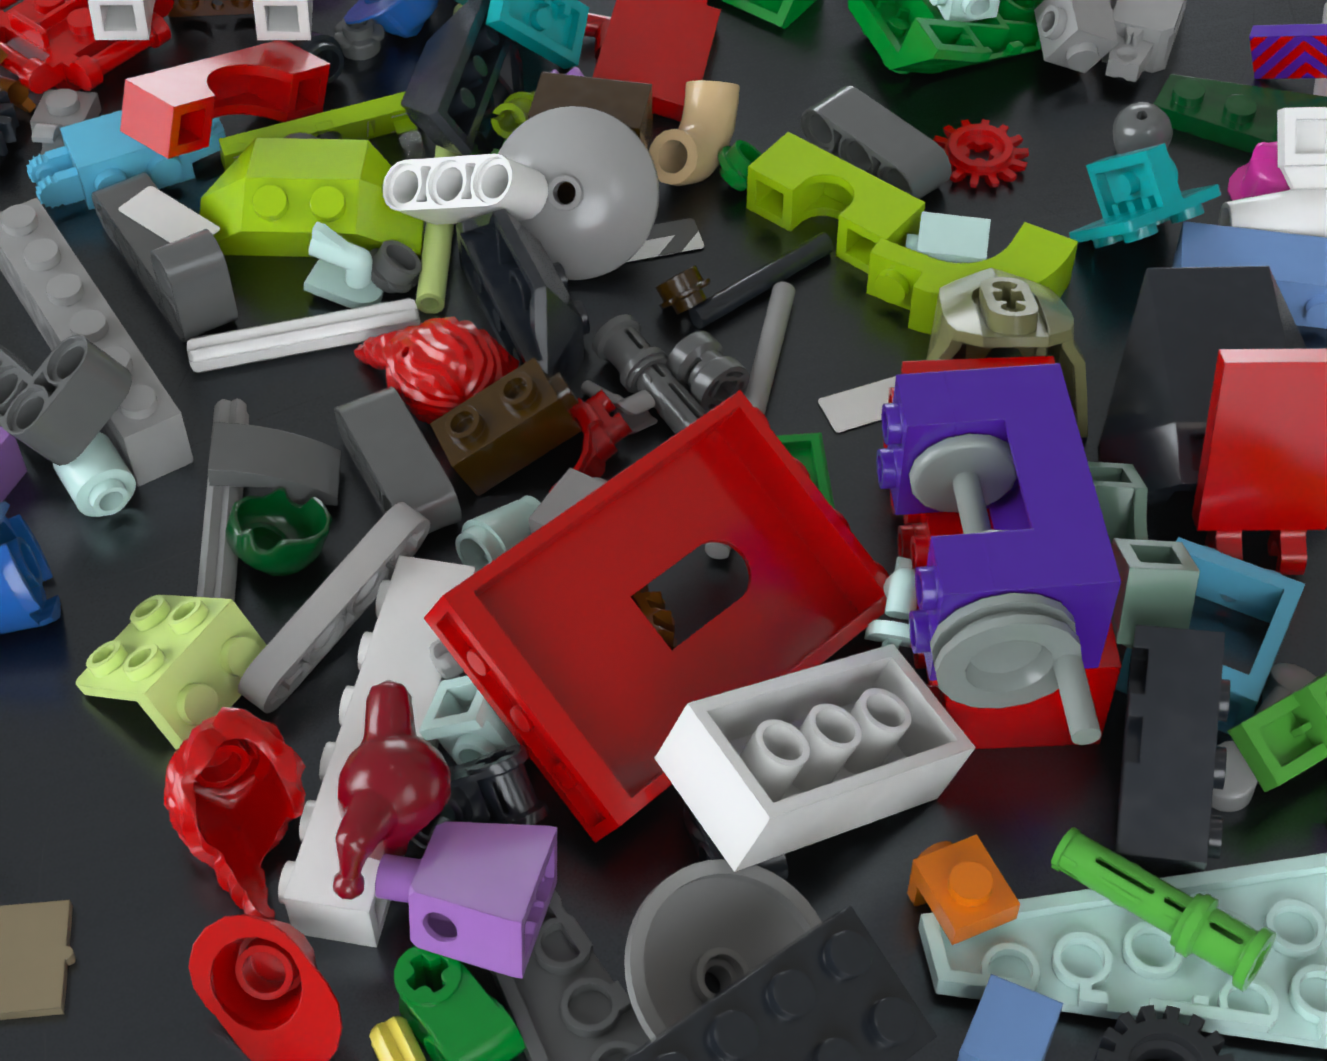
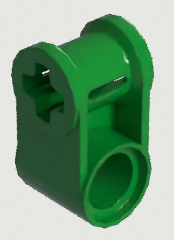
(452, 1011)

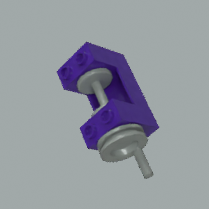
(1034, 598)

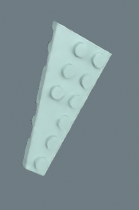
(1114, 963)

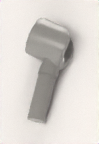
(632, 408)

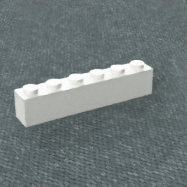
(392, 652)

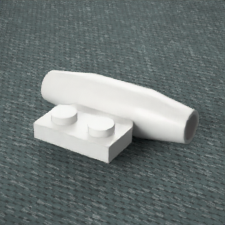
(1304, 167)

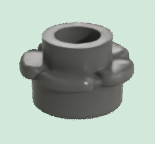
(359, 40)
(395, 267)

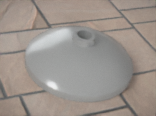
(612, 184)
(710, 924)

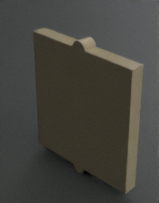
(34, 958)

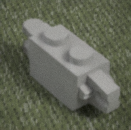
(1144, 35)

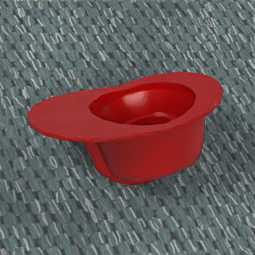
(266, 989)

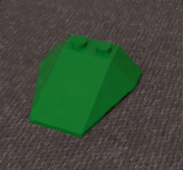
(918, 38)

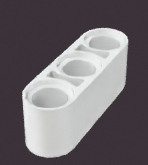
(464, 188)

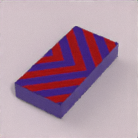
(1289, 51)

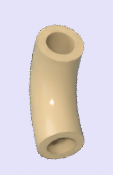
(706, 127)

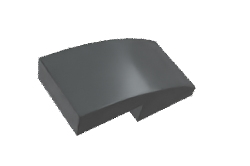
(274, 459)

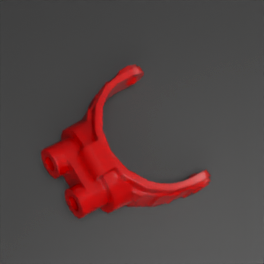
(599, 431)

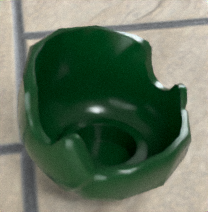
(277, 533)

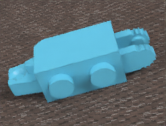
(102, 155)

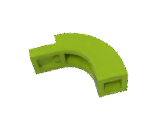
(915, 279)

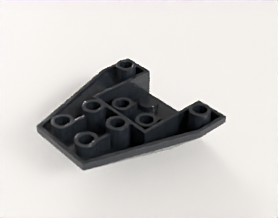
(1171, 361)

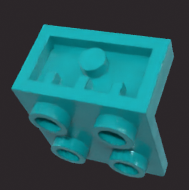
(544, 26)

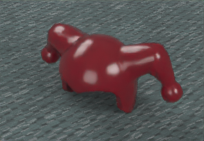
(386, 787)

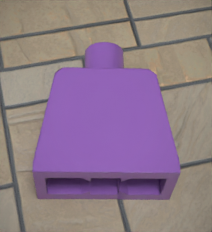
(476, 891)

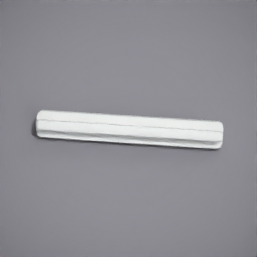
(299, 335)

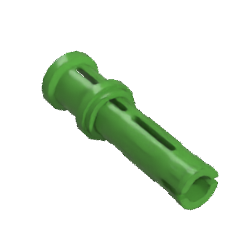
(1193, 923)

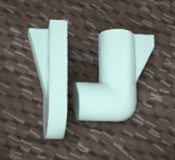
(341, 271)
(900, 601)

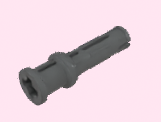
(645, 369)

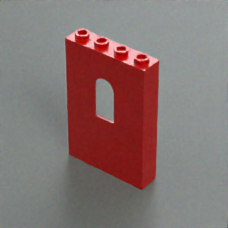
(579, 663)

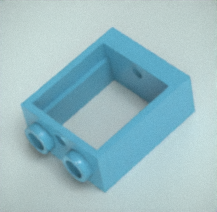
(1252, 592)

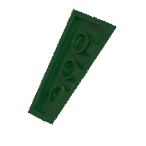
(1228, 111)

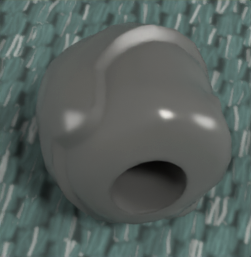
(1141, 127)

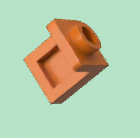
(962, 888)

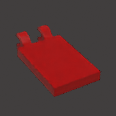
(659, 46)
(1265, 453)

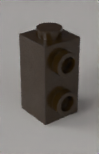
(507, 425)

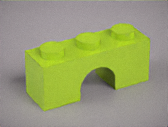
(804, 181)

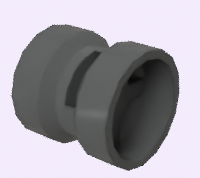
(702, 367)

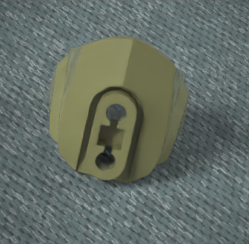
(1009, 311)

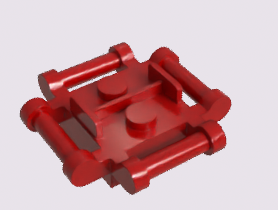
(56, 45)

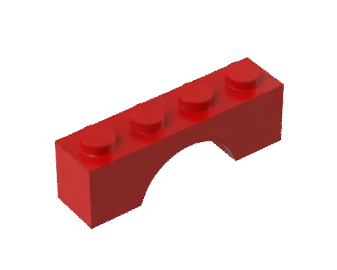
(176, 105)

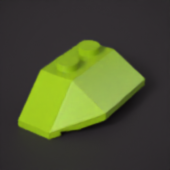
(288, 184)

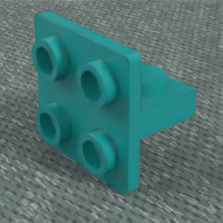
(1137, 194)

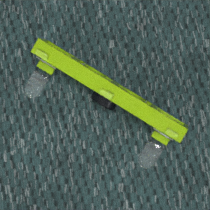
(349, 122)

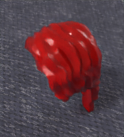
(437, 363)
(233, 799)

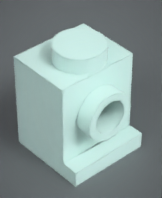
(464, 722)

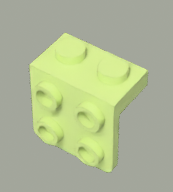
(176, 661)

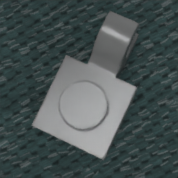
(60, 109)

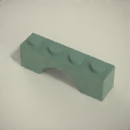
(1155, 575)

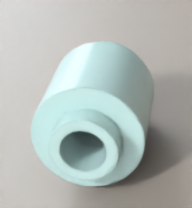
(98, 479)

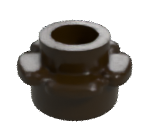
(683, 290)

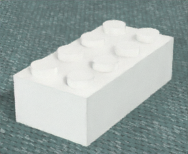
(812, 754)

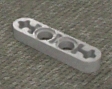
(332, 608)

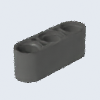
(876, 141)
(396, 457)

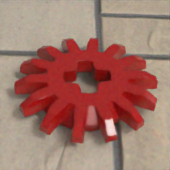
(1003, 154)

